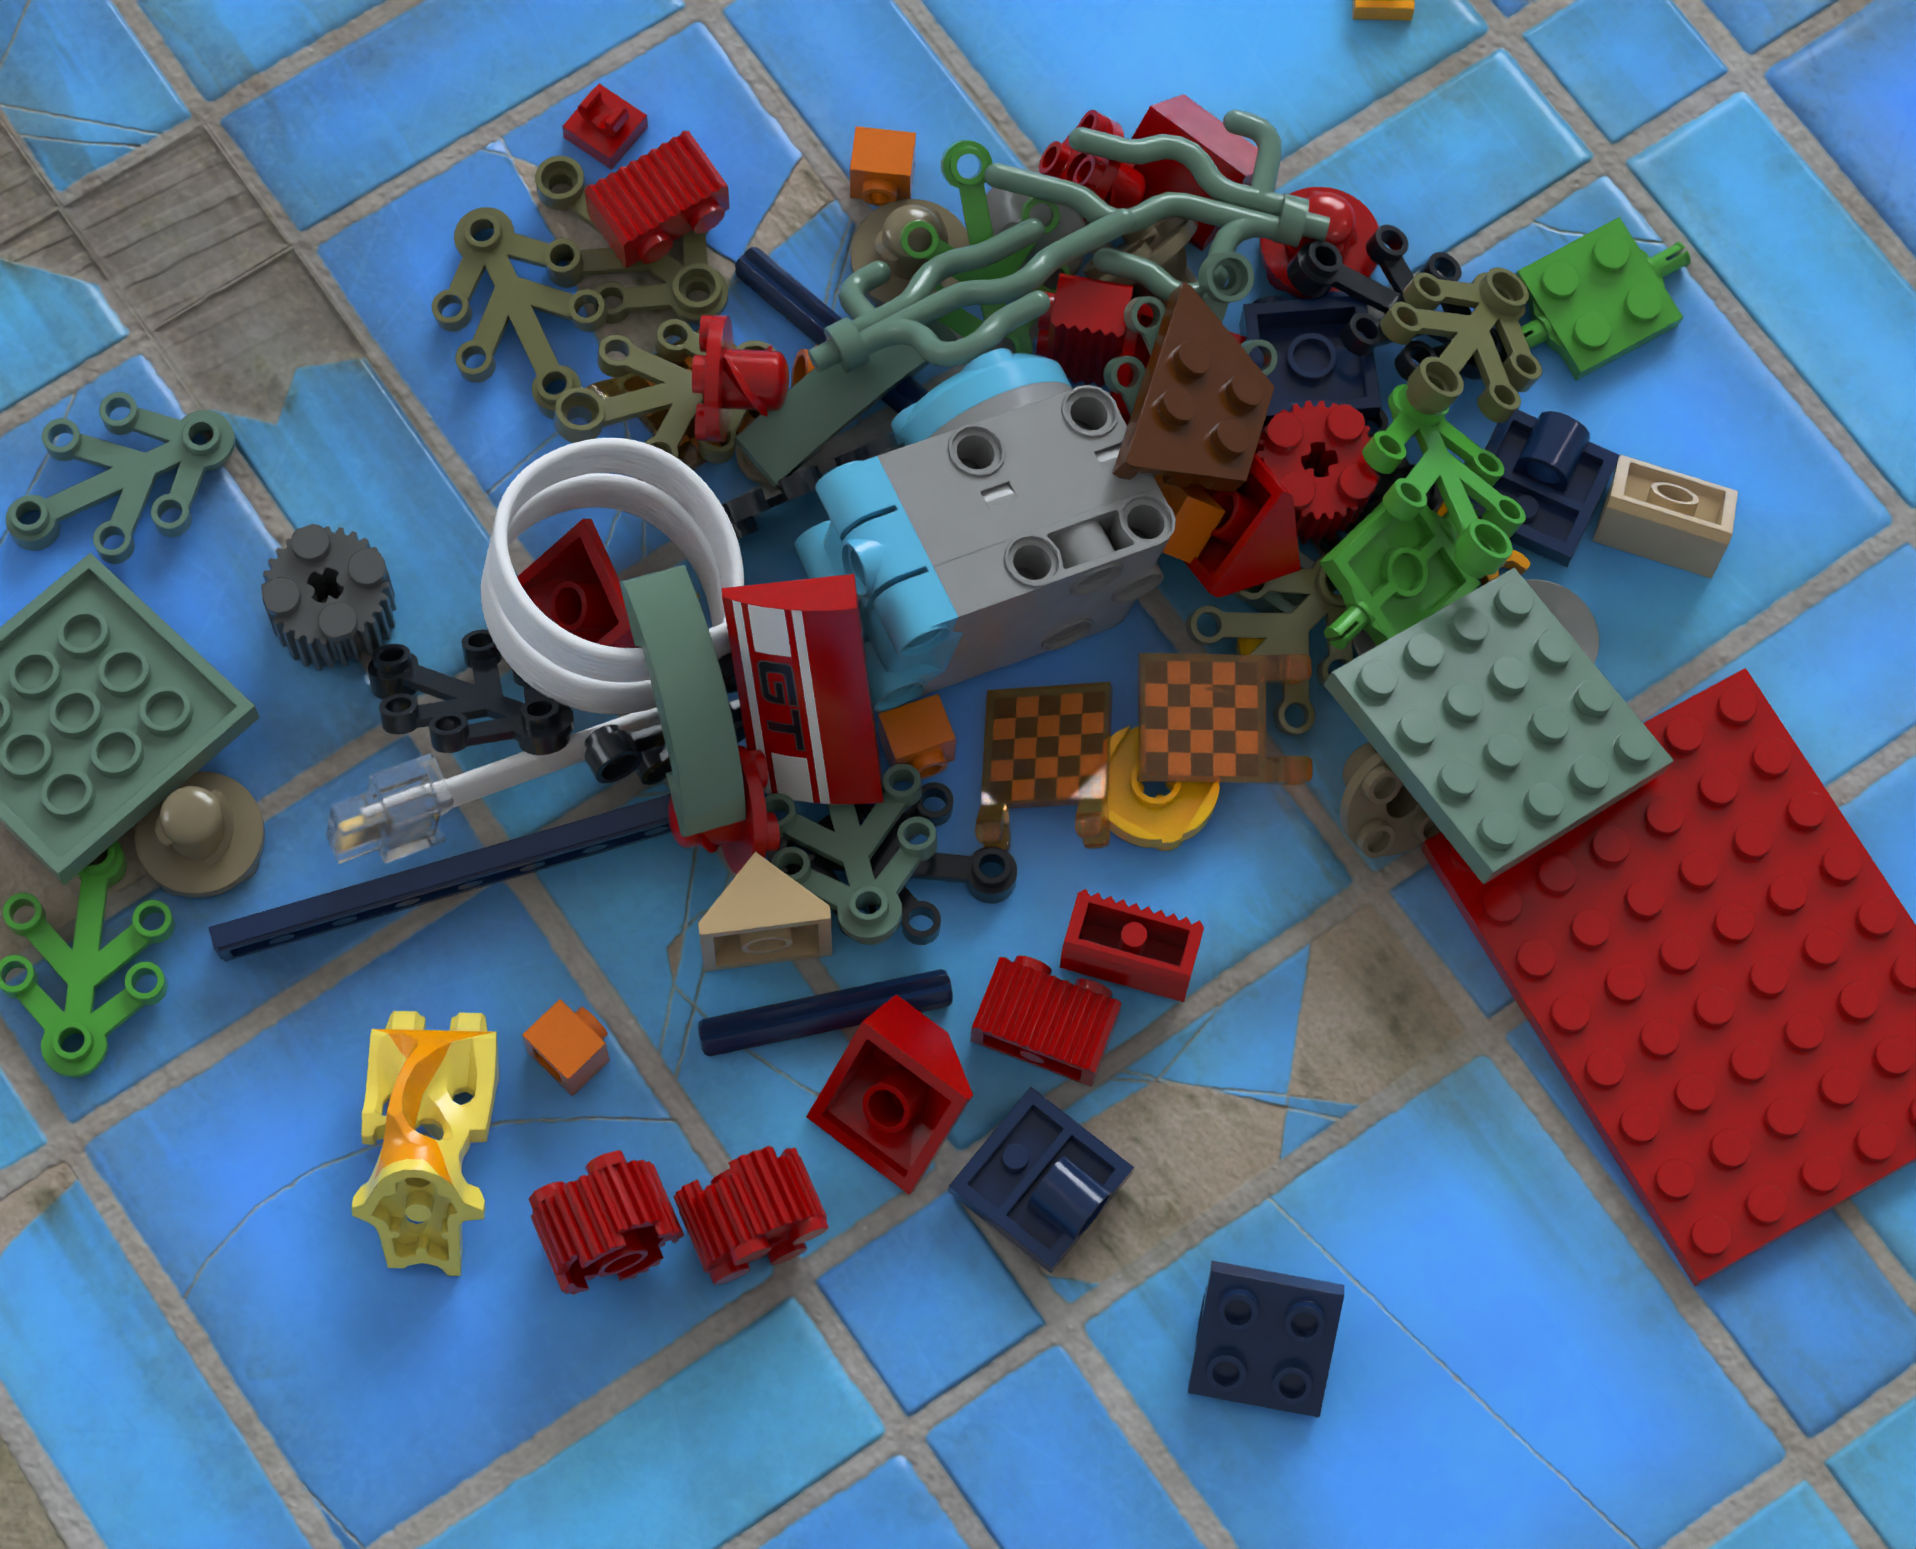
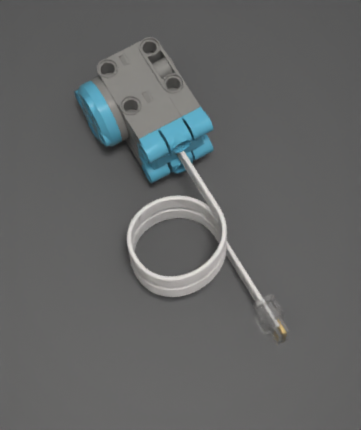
(963, 546)

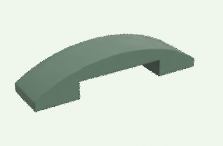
(824, 406)
(689, 699)

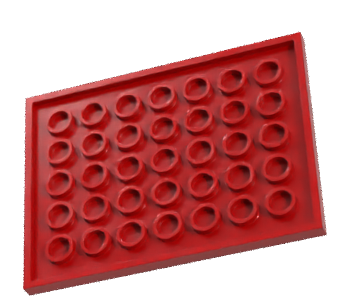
(1717, 982)

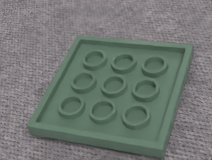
(100, 716)
(1498, 724)

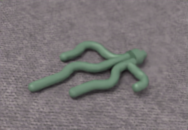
(1236, 207)
(906, 316)

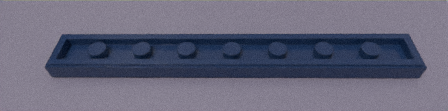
(441, 879)

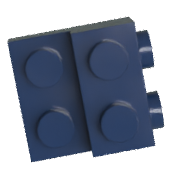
(1311, 354)

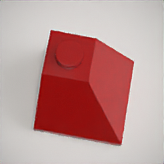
(894, 1093)

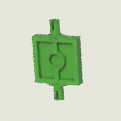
(1600, 297)
(1394, 574)

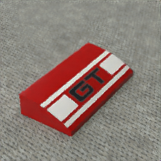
(806, 687)

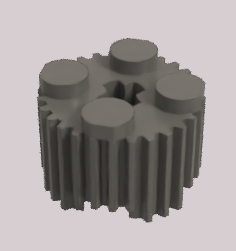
(324, 566)

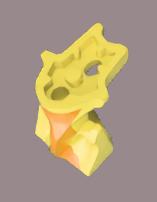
(414, 1172)

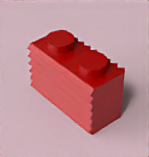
(658, 200)
(1084, 326)
(1131, 946)
(1046, 1019)

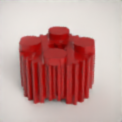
(1331, 445)
(752, 1212)
(604, 1221)

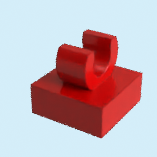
(605, 126)

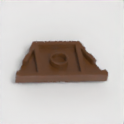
(1196, 403)

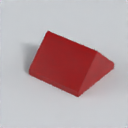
(1185, 118)
(1253, 538)
(580, 588)

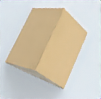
(1667, 516)
(764, 921)

